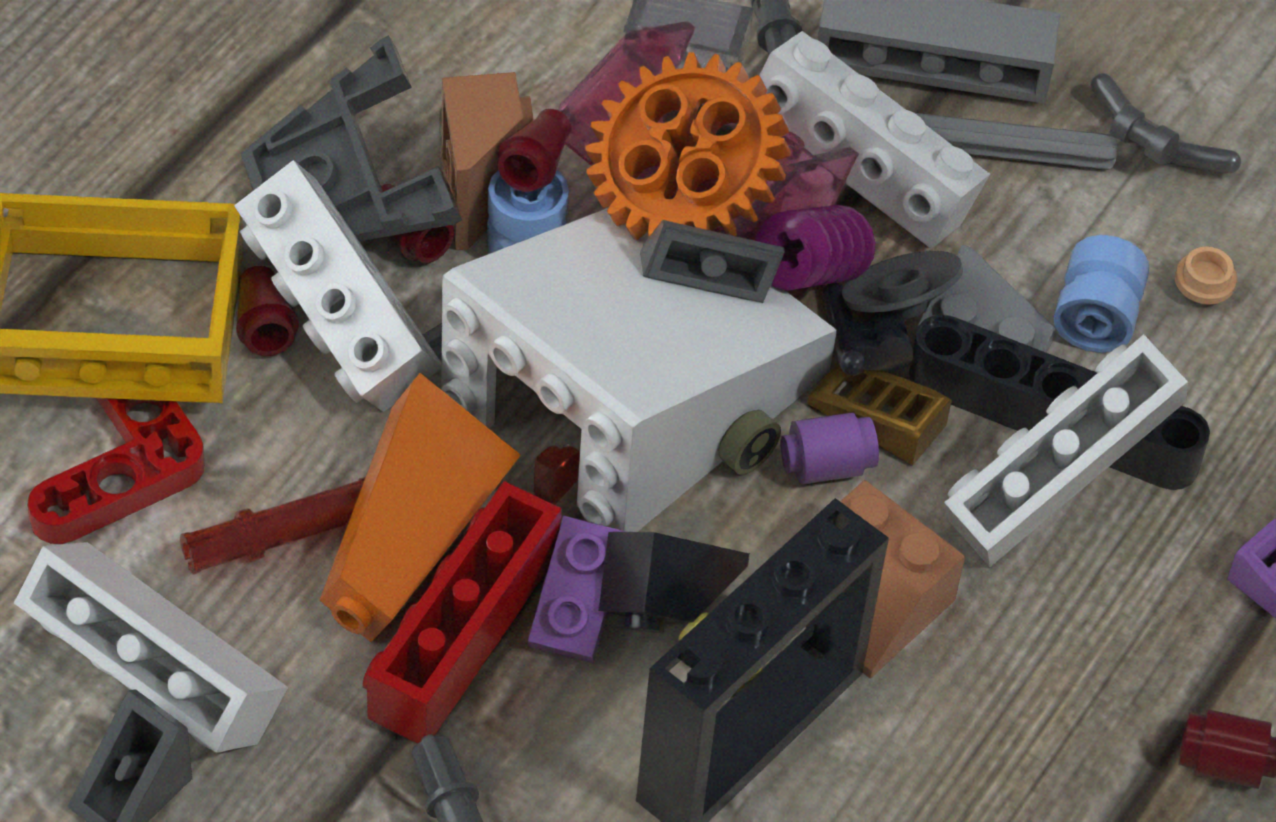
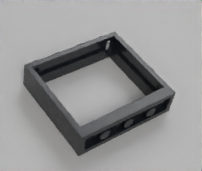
(817, 580)

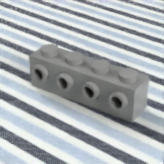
(940, 34)

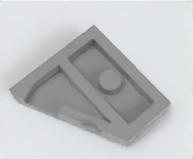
(991, 303)

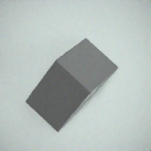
(136, 765)

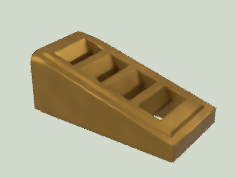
(898, 436)

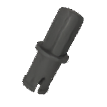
(775, 23)
(447, 790)

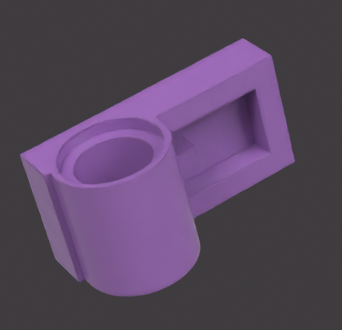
(568, 607)

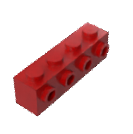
(462, 614)

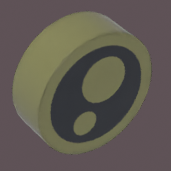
(749, 441)

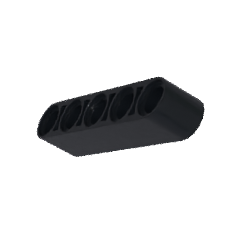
(1018, 384)

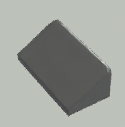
(710, 261)

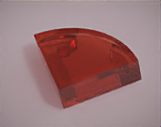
(556, 472)

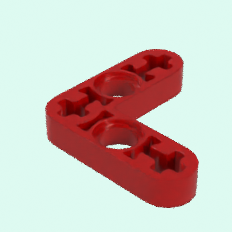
(138, 458)

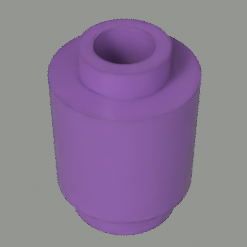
(830, 448)

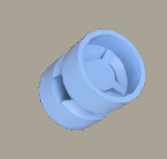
(522, 214)
(1101, 293)

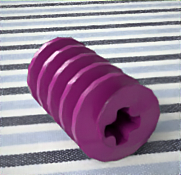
(819, 245)

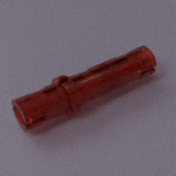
(256, 532)

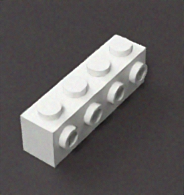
(900, 159)
(336, 286)
(1066, 449)
(150, 645)

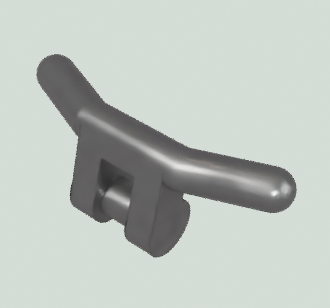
(1160, 142)

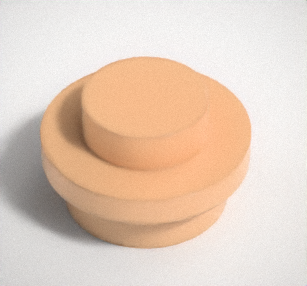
(1206, 276)

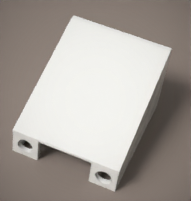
(624, 356)

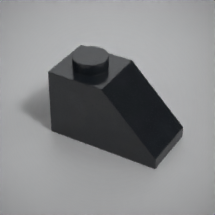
(664, 578)

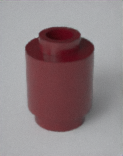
(1228, 748)

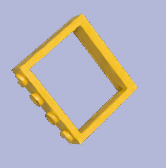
(121, 363)

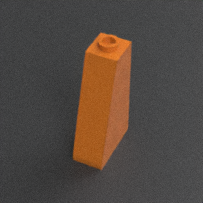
(416, 499)

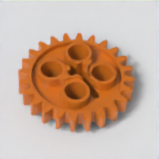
(637, 141)

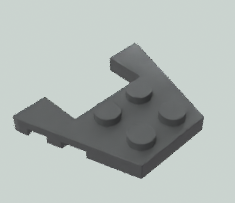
(334, 152)

